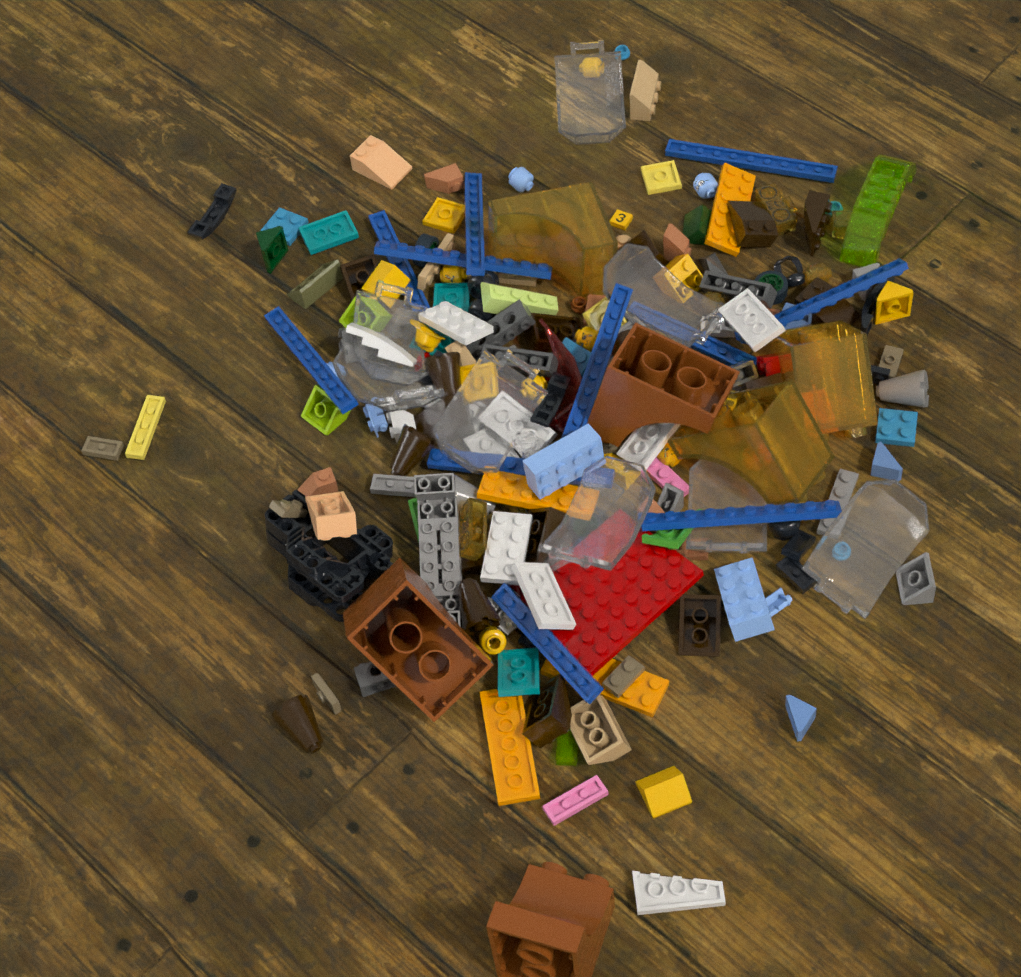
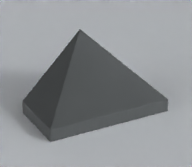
(712, 264)

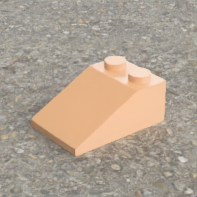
(379, 162)
(331, 515)

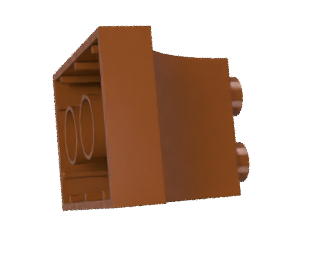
(658, 383)
(414, 640)
(551, 924)

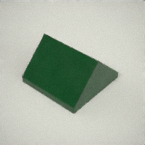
(696, 225)
(272, 246)

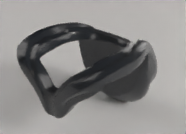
(794, 279)

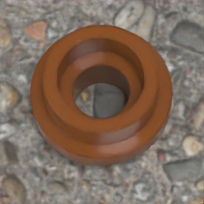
(579, 304)

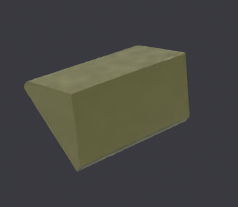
(317, 284)

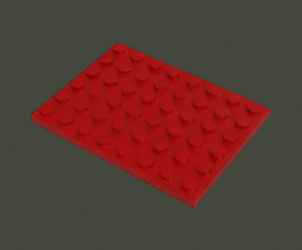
(621, 602)

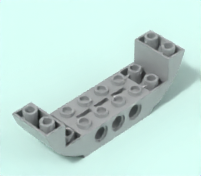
(440, 538)

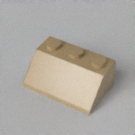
(644, 92)
(597, 731)

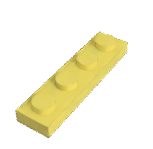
(145, 427)

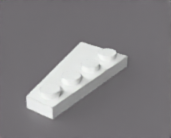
(674, 893)

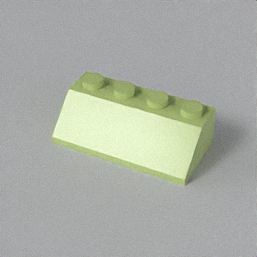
(497, 298)

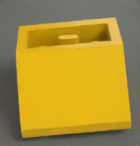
(686, 271)

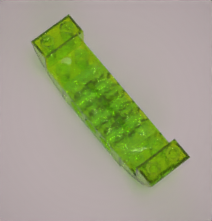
(875, 209)

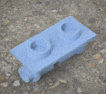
(376, 423)
(777, 601)

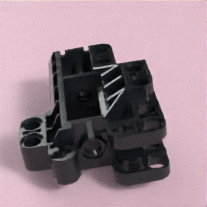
(312, 564)

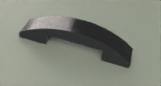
(215, 214)
(869, 305)
(548, 408)

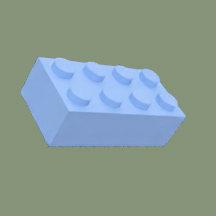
(563, 461)
(744, 599)

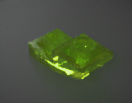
(567, 750)

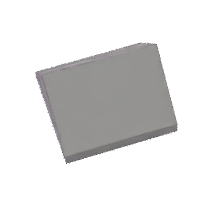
(916, 581)

